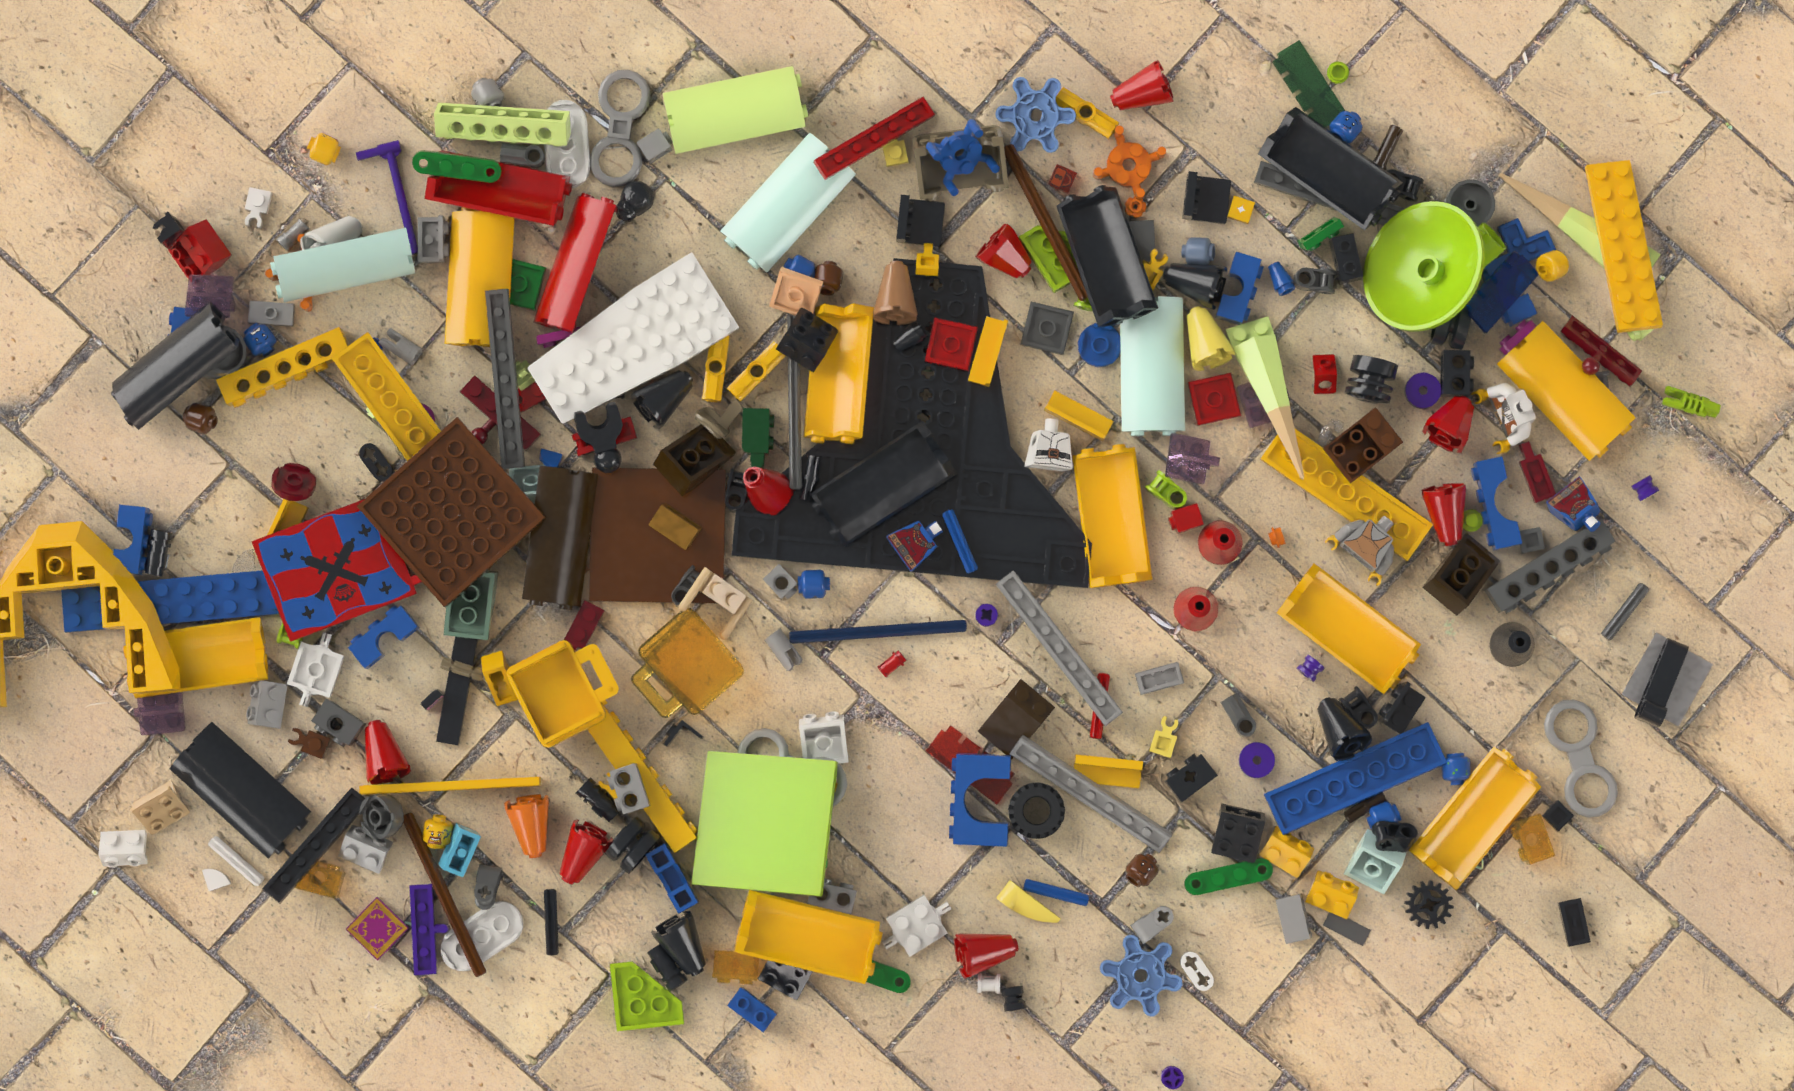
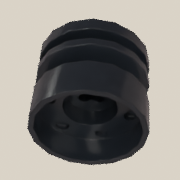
(1371, 379)

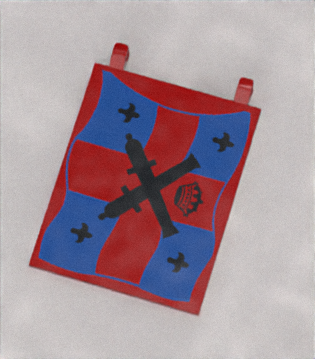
(331, 571)

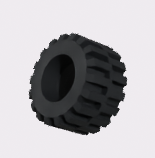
(1056, 805)

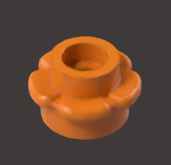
(1136, 213)
(1276, 537)

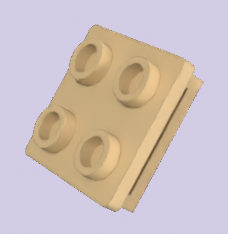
(160, 808)

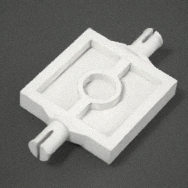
(315, 669)
(916, 925)

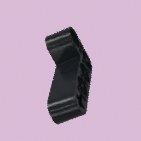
(1661, 682)

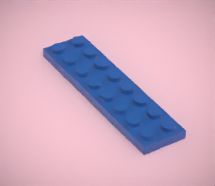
(1355, 779)

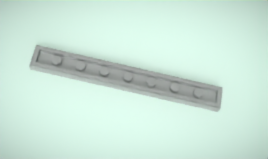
(1059, 648)
(1091, 793)

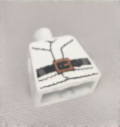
(1050, 449)

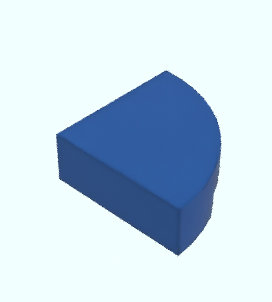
(550, 458)

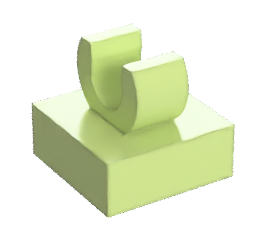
(524, 377)

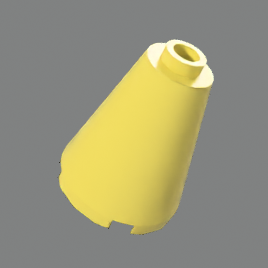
(1207, 340)

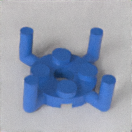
(967, 161)

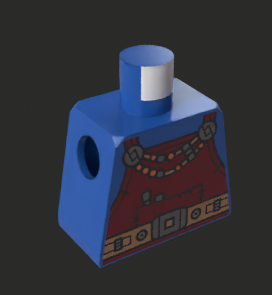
(1575, 506)
(914, 543)

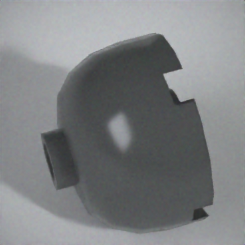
(381, 816)

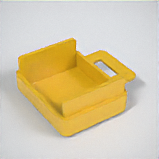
(559, 693)

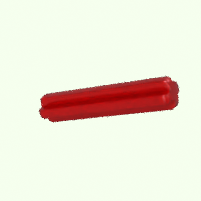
(1096, 725)

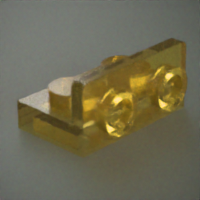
(735, 966)

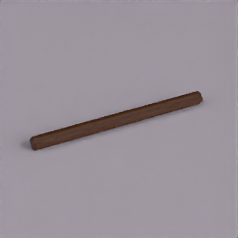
(1045, 221)
(444, 895)

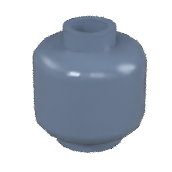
(1198, 251)

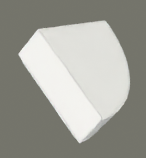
(215, 879)

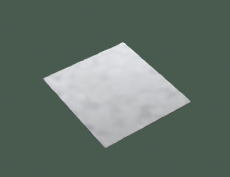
(1686, 686)

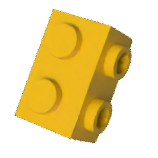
(1287, 852)
(1332, 894)

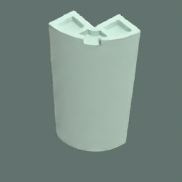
(784, 205)
(343, 265)
(1153, 370)

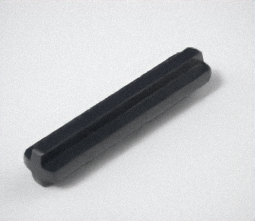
(551, 922)

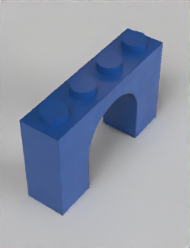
(966, 828)

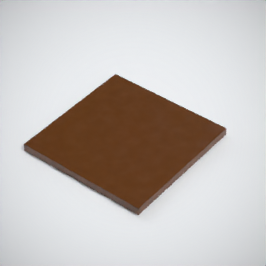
(634, 559)

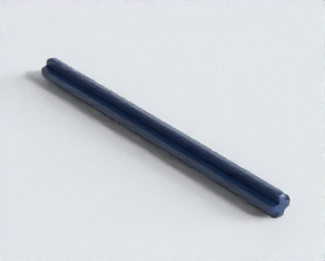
(877, 631)

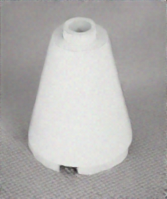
(334, 232)

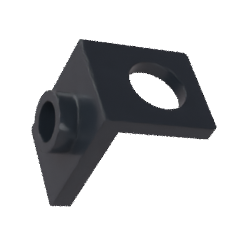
(674, 731)

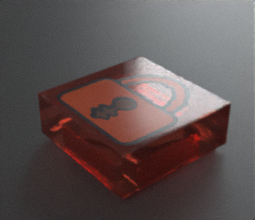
(1062, 178)

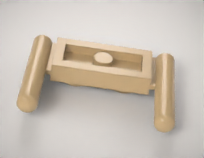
(721, 593)

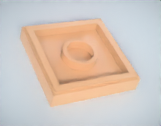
(795, 292)

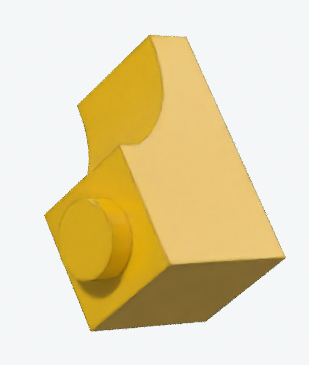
(494, 670)

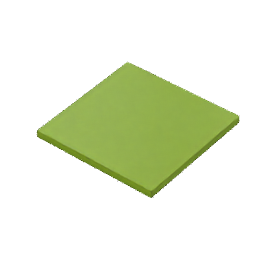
(764, 823)

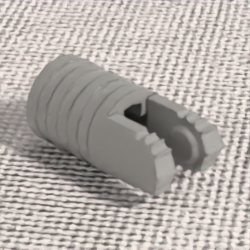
(403, 349)
(783, 650)

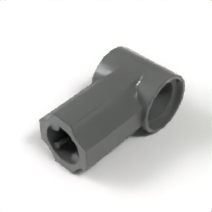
(519, 155)
(1238, 713)

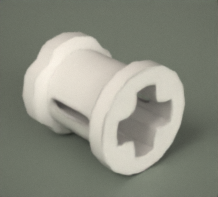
(988, 983)

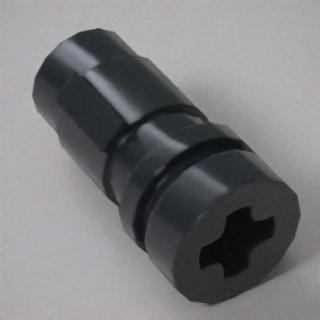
(157, 554)
(600, 801)
(667, 968)

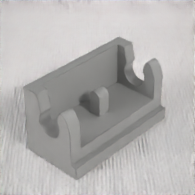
(1293, 918)

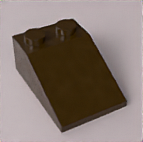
(692, 459)
(1461, 574)
(1016, 716)

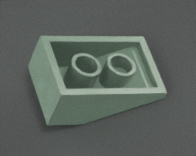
(473, 609)

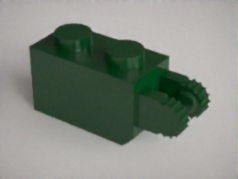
(756, 434)

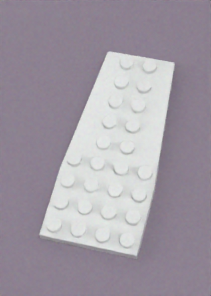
(634, 340)

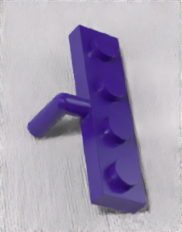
(424, 929)

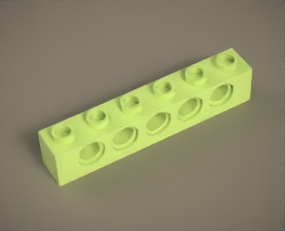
(493, 117)

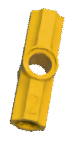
(1097, 121)
(714, 381)
(746, 382)

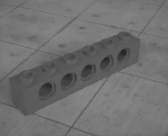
(1499, 591)

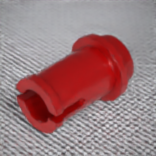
(892, 663)

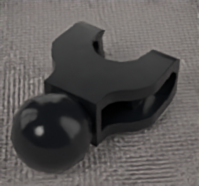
(602, 438)

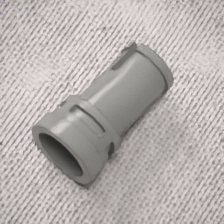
(288, 239)

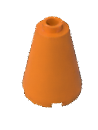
(530, 822)

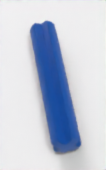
(960, 541)
(1056, 892)

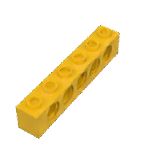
(230, 383)

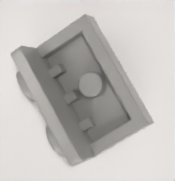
(432, 239)
(266, 704)
(364, 850)

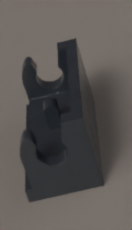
(171, 232)

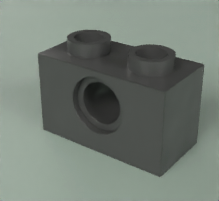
(351, 724)

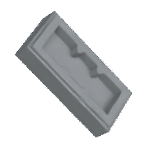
(271, 313)
(1159, 678)

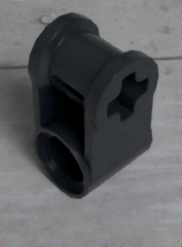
(1408, 181)
(735, 488)
(1359, 706)
(1396, 837)

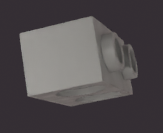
(634, 787)
(831, 901)

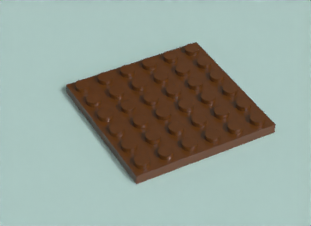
(451, 512)

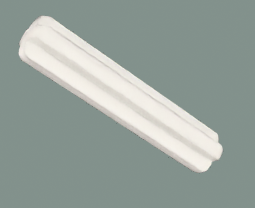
(236, 861)

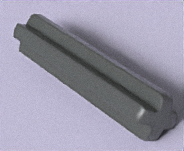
(1625, 611)

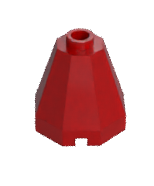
(1005, 253)
(1451, 424)

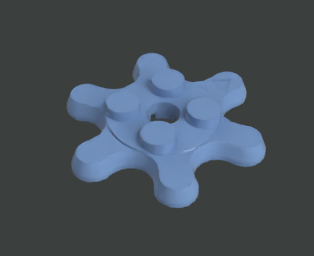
(1021, 111)
(1156, 980)

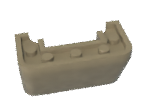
(931, 173)

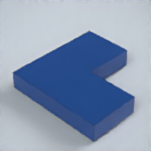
(1516, 240)

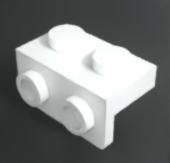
(123, 848)

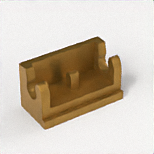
(675, 526)

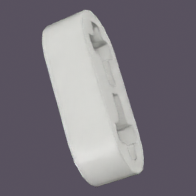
(1200, 967)

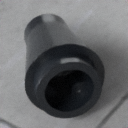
(910, 336)

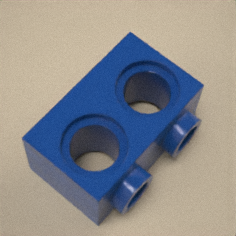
(752, 1009)

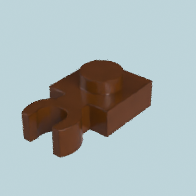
(313, 743)

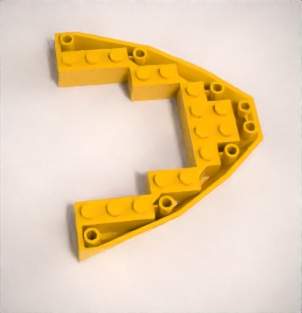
(73, 558)

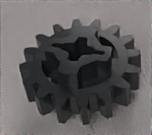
(1431, 914)

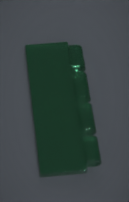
(1309, 80)

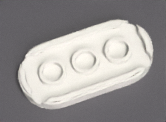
(575, 157)
(490, 932)

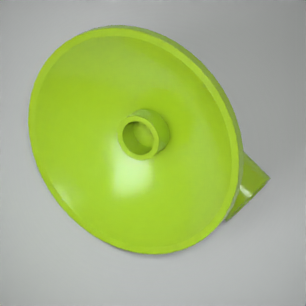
(1427, 265)

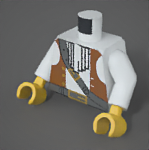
(1512, 410)

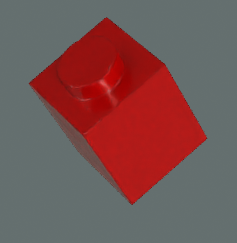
(1185, 518)

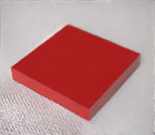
(951, 344)
(1214, 399)

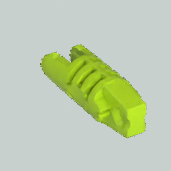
(1690, 403)

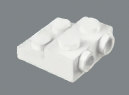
(824, 737)

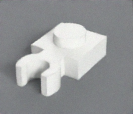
(257, 202)

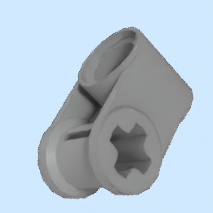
(1149, 926)

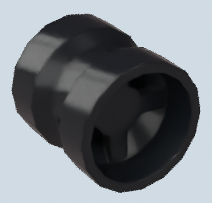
(1013, 998)

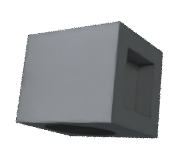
(655, 145)
(776, 573)

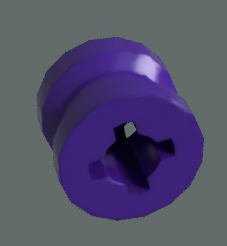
(1645, 488)
(983, 616)
(1310, 668)
(1172, 1081)

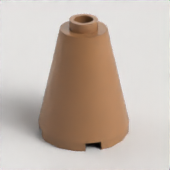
(895, 296)

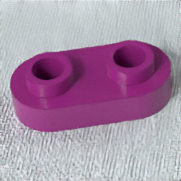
(1509, 342)

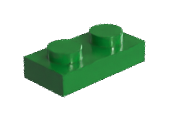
(1313, 239)

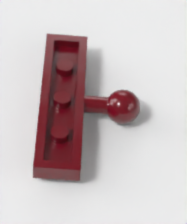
(1600, 352)
(484, 399)

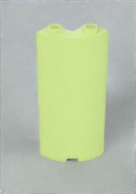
(735, 109)

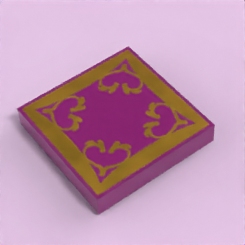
(377, 928)

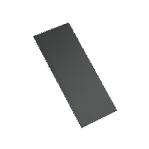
(1347, 928)

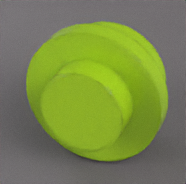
(1337, 72)
(1472, 520)

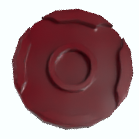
(293, 482)

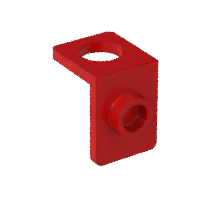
(1324, 370)

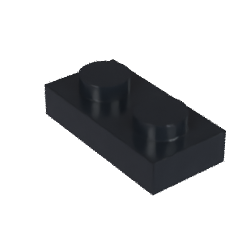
(1574, 922)

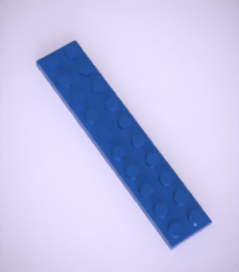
(180, 600)

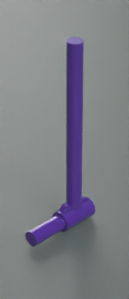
(390, 152)

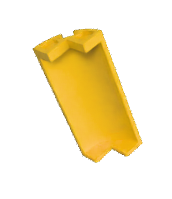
(477, 263)
(840, 381)
(1564, 393)
(1112, 516)
(1349, 629)
(217, 654)
(1475, 817)
(808, 937)

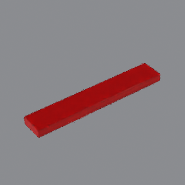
(874, 138)

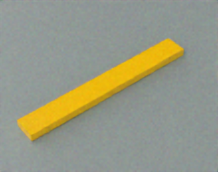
(449, 785)

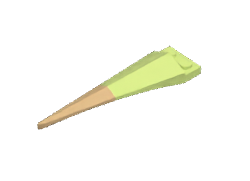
(1572, 222)
(1260, 360)

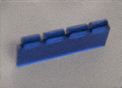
(1501, 291)

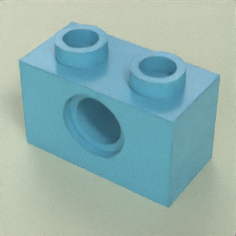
(460, 850)

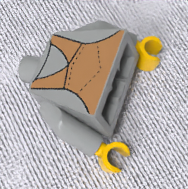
(1367, 544)

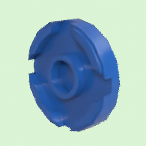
(1099, 345)

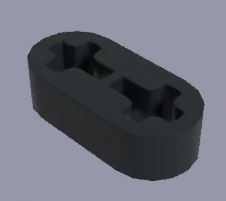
(372, 465)

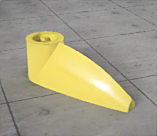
(1024, 904)

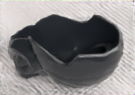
(634, 200)

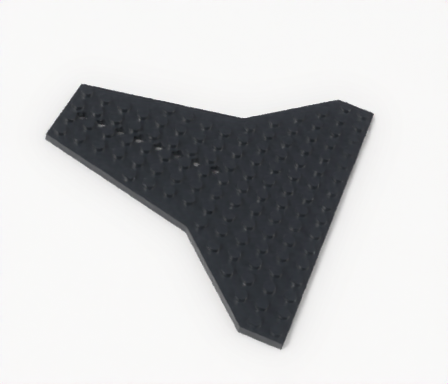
(996, 499)

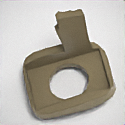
(718, 424)

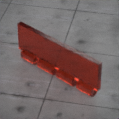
(946, 746)

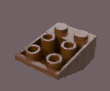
(1363, 445)

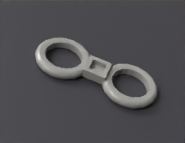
(620, 128)
(784, 752)
(1580, 758)

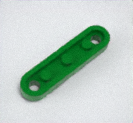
(456, 166)
(1228, 876)
(885, 977)

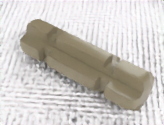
(462, 669)

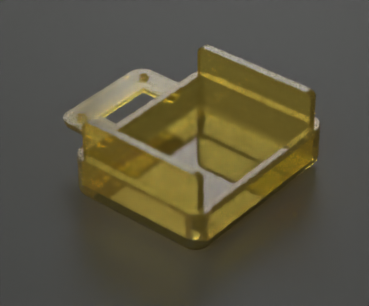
(689, 664)

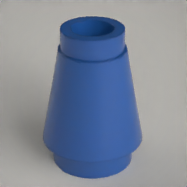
(1281, 280)

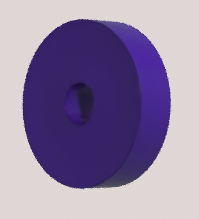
(1422, 380)
(1246, 760)

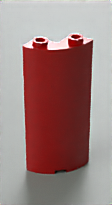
(516, 194)
(575, 263)

